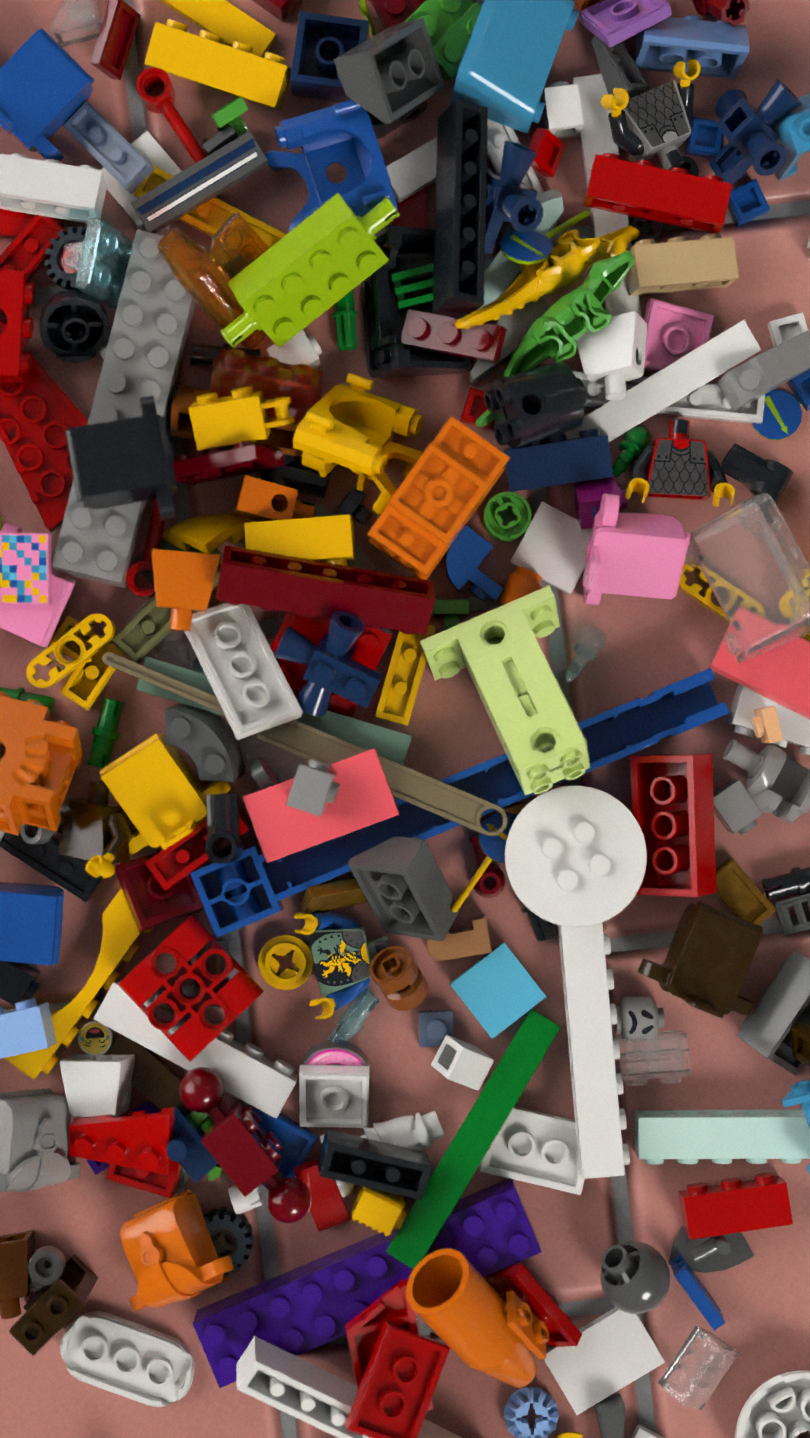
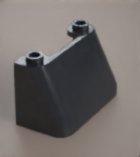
(384, 320)

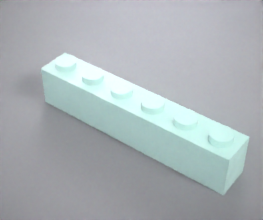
(721, 1135)

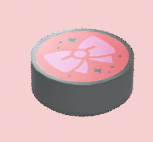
(263, 774)

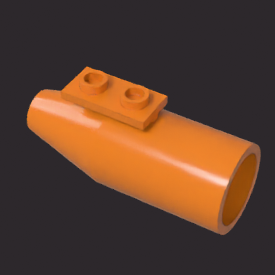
(476, 1319)

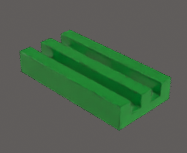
(400, 290)

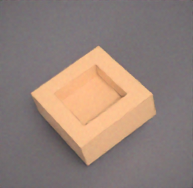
(767, 725)

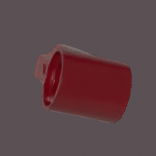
(726, 10)

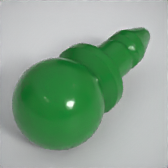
(630, 448)

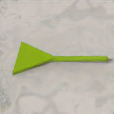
(364, 10)

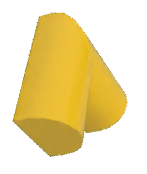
(90, 677)

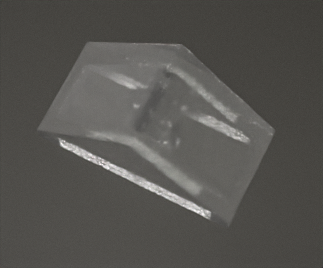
(76, 22)

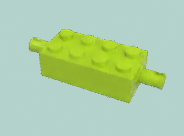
(308, 271)

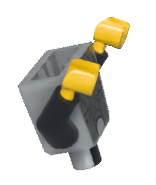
(655, 120)

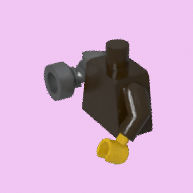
(89, 831)

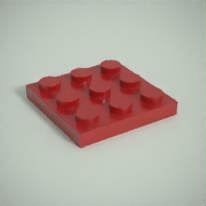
(370, 650)

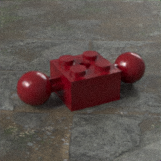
(243, 1146)

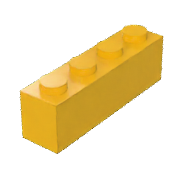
(219, 65)

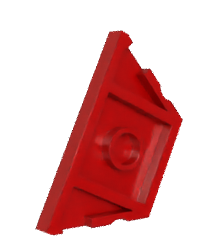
(366, 1326)

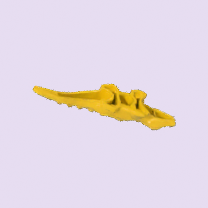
(563, 268)

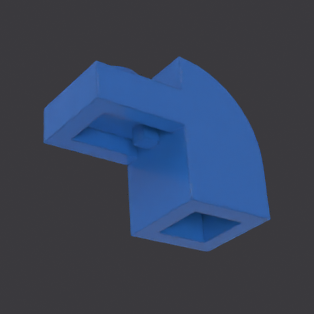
(462, 563)

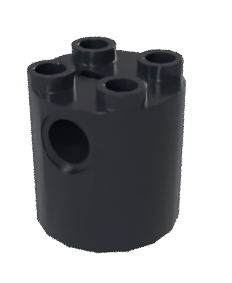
(536, 404)

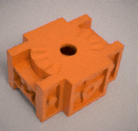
(437, 498)
(34, 764)

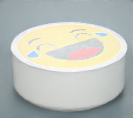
(95, 1038)

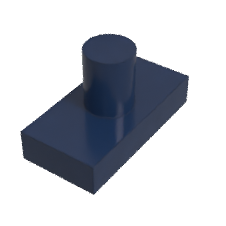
(188, 1148)

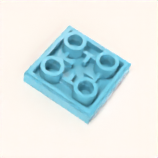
(497, 990)

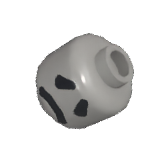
(639, 1017)

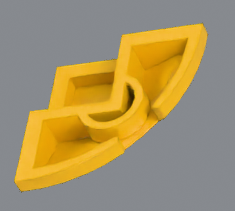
(207, 531)

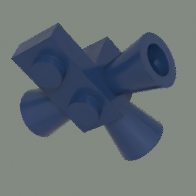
(751, 132)
(509, 197)
(330, 665)

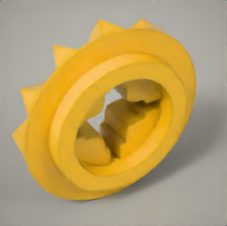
(269, 964)

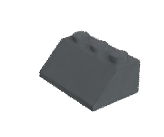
(391, 71)
(405, 888)
(779, 1009)

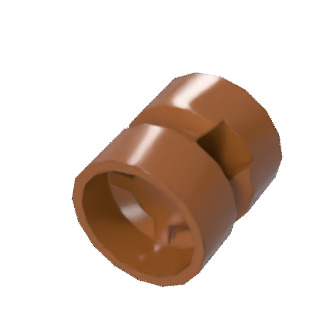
(399, 978)

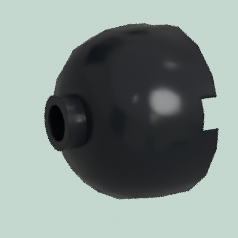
(74, 326)

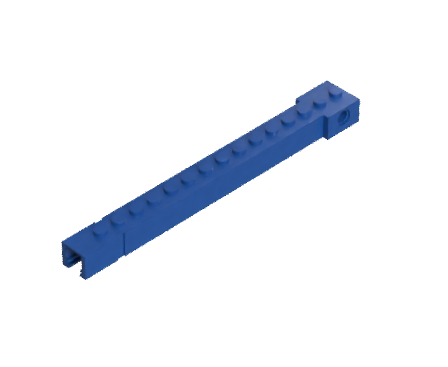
(254, 889)

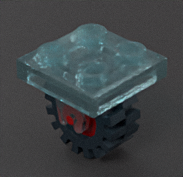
(91, 260)

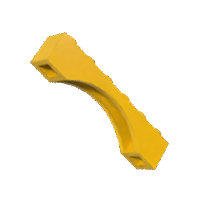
(117, 945)

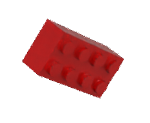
(677, 821)

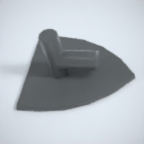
(711, 1253)

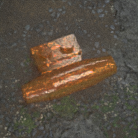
(207, 273)

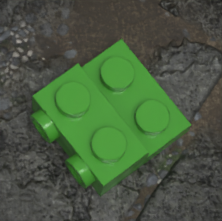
(449, 30)

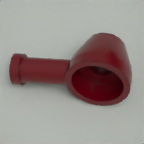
(492, 870)

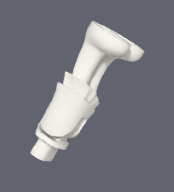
(403, 1132)

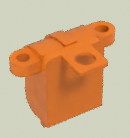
(171, 1252)

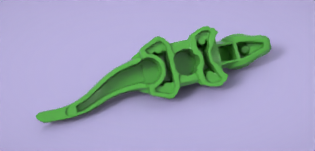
(568, 319)

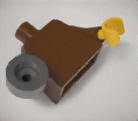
(25, 1270)

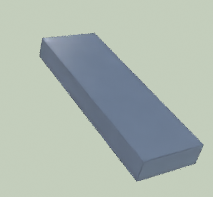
(109, 147)

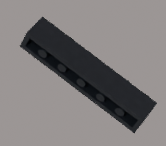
(460, 210)

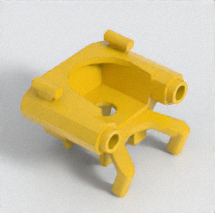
(358, 433)

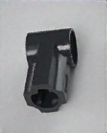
(756, 472)
(297, 477)
(223, 823)

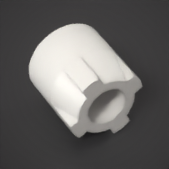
(243, 1204)

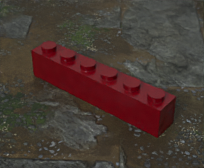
(323, 588)

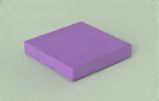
(621, 19)

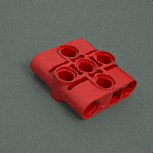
(198, 1029)

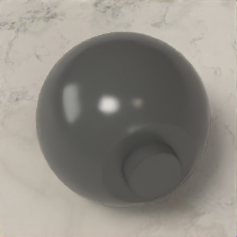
(634, 1277)

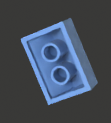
(714, 45)

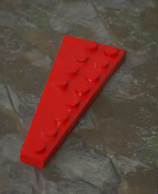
(34, 432)

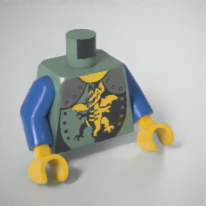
(340, 957)

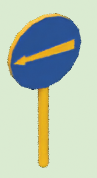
(492, 846)

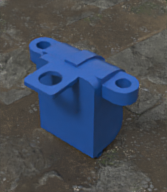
(41, 92)
(30, 923)

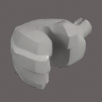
(773, 780)

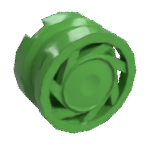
(506, 516)

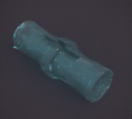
(353, 1019)

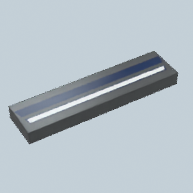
(200, 183)

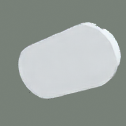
(127, 1358)

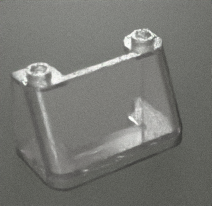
(754, 575)

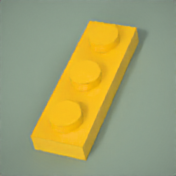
(403, 678)

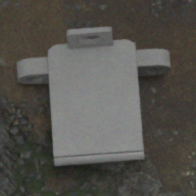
(34, 1140)

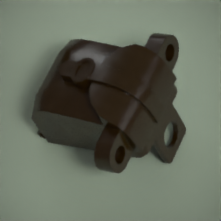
(708, 960)

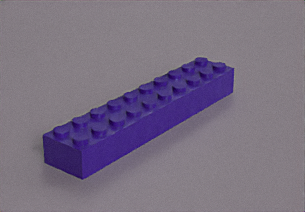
(322, 1296)

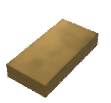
(741, 893)
(332, 896)

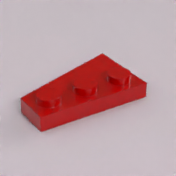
(125, 1141)

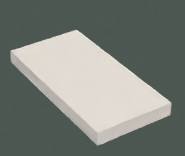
(242, 669)

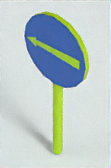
(534, 246)
(780, 415)

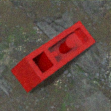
(189, 853)

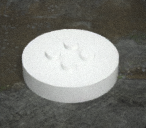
(575, 856)

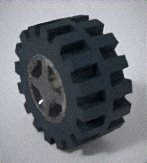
(236, 1230)

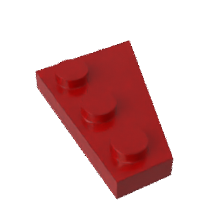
(520, 1280)

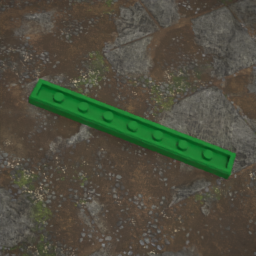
(473, 1139)

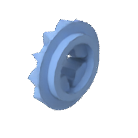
(518, 1406)

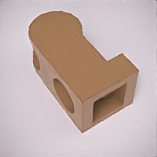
(462, 942)

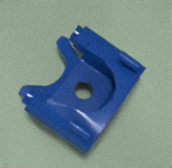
(329, 137)

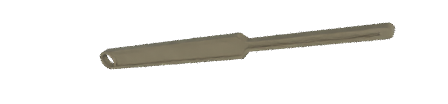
(318, 745)

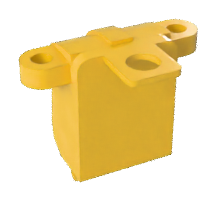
(158, 793)

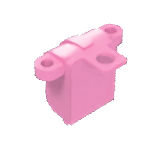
(633, 554)
(37, 622)

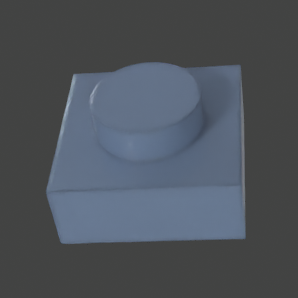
(435, 1026)

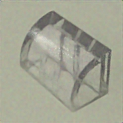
(698, 1368)

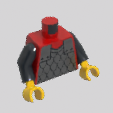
(679, 469)

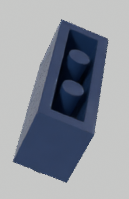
(559, 461)

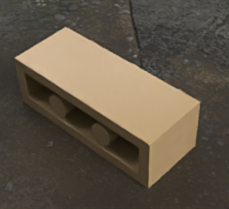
(682, 265)

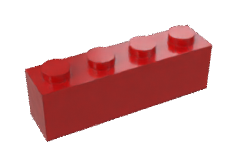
(657, 193)

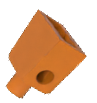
(255, 500)
(183, 583)

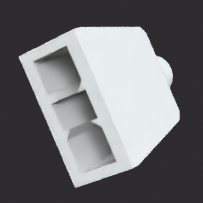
(614, 354)
(97, 1083)

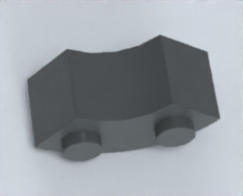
(206, 741)

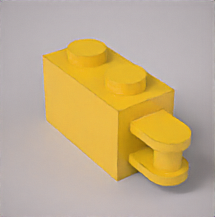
(236, 417)

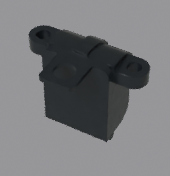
(124, 461)

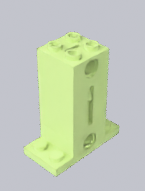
(516, 687)

